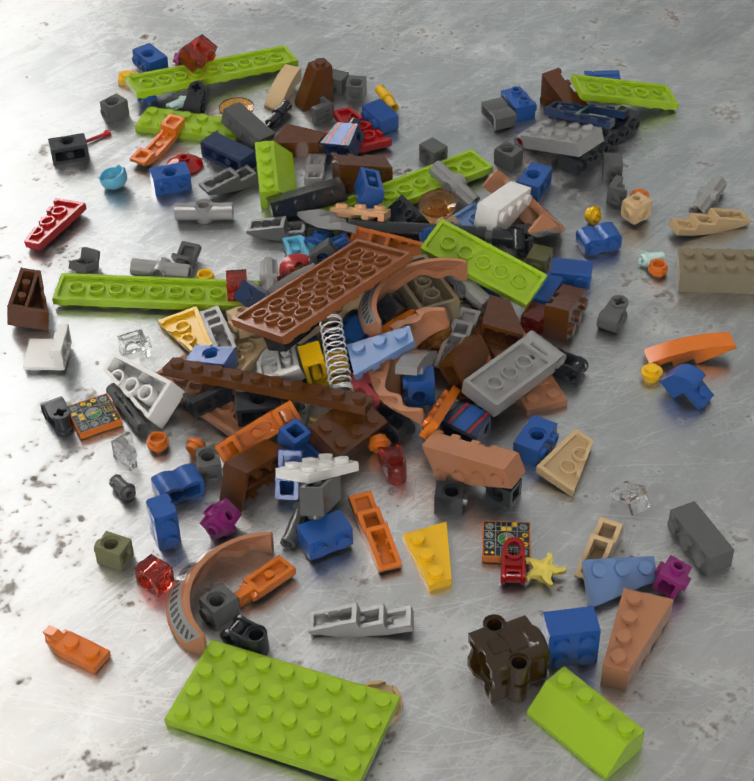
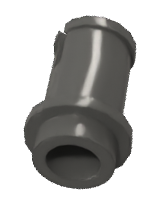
(125, 489)

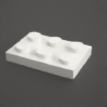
(317, 469)

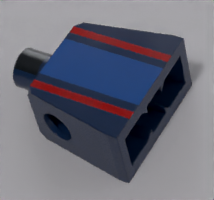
(344, 138)
(467, 422)

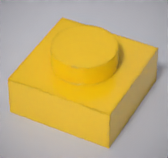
(121, 77)

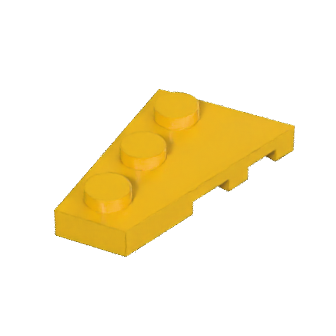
(186, 328)
(430, 554)

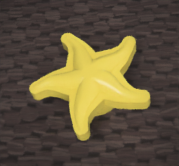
(543, 570)

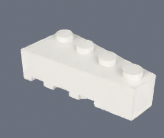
(503, 206)
(147, 390)

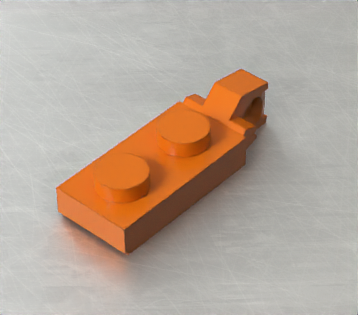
(264, 580)
(76, 648)

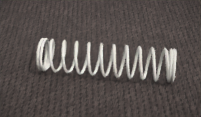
(341, 384)

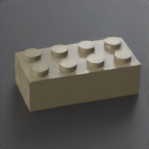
(715, 270)
(430, 292)

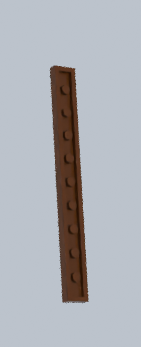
(268, 385)

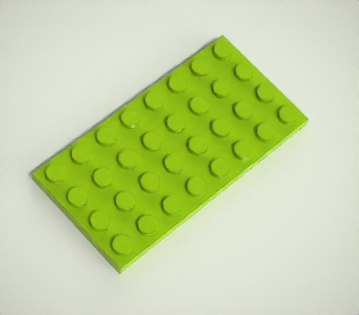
(284, 712)

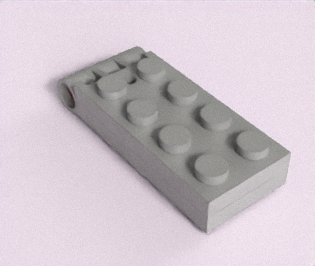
(560, 137)
(513, 373)

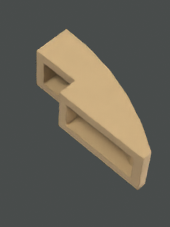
(283, 86)
(601, 542)

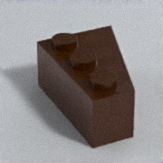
(556, 88)
(348, 167)
(28, 301)
(564, 313)
(249, 472)

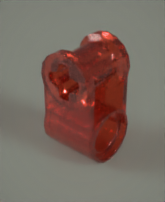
(393, 464)

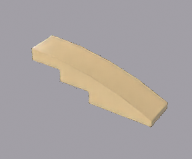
(713, 222)

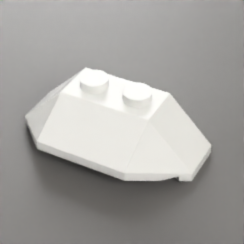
(281, 364)

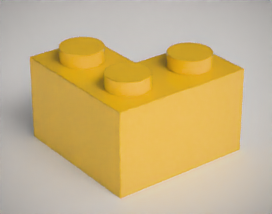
(315, 367)

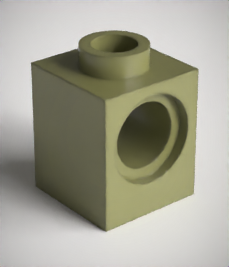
(540, 257)
(113, 550)

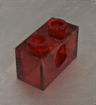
(197, 53)

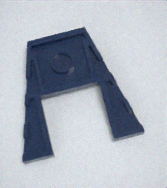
(579, 113)

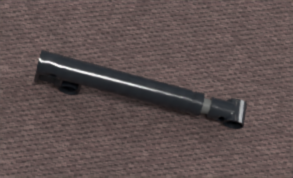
(511, 237)

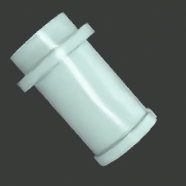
(176, 104)
(645, 258)

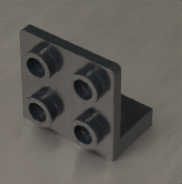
(405, 211)

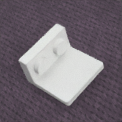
(49, 353)

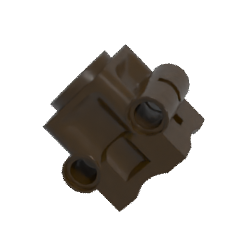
(508, 657)

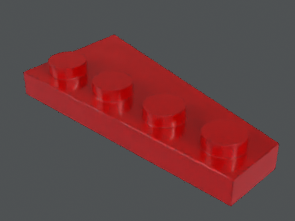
(372, 138)
(57, 219)

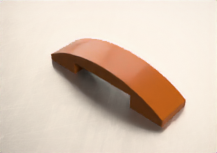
(161, 143)
(257, 431)

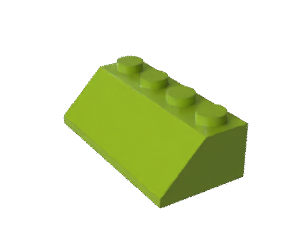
(274, 170)
(586, 723)

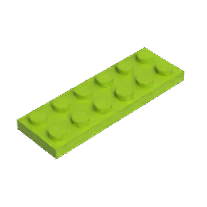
(624, 92)
(195, 127)
(486, 263)

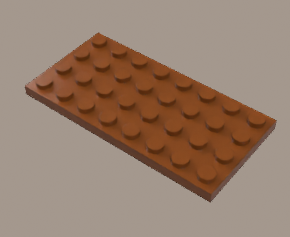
(321, 290)

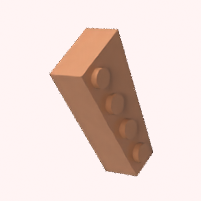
(472, 461)
(635, 630)

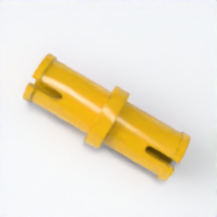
(387, 97)

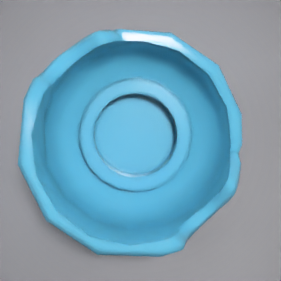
(113, 177)

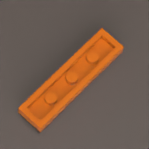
(438, 411)

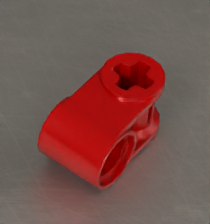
(513, 566)

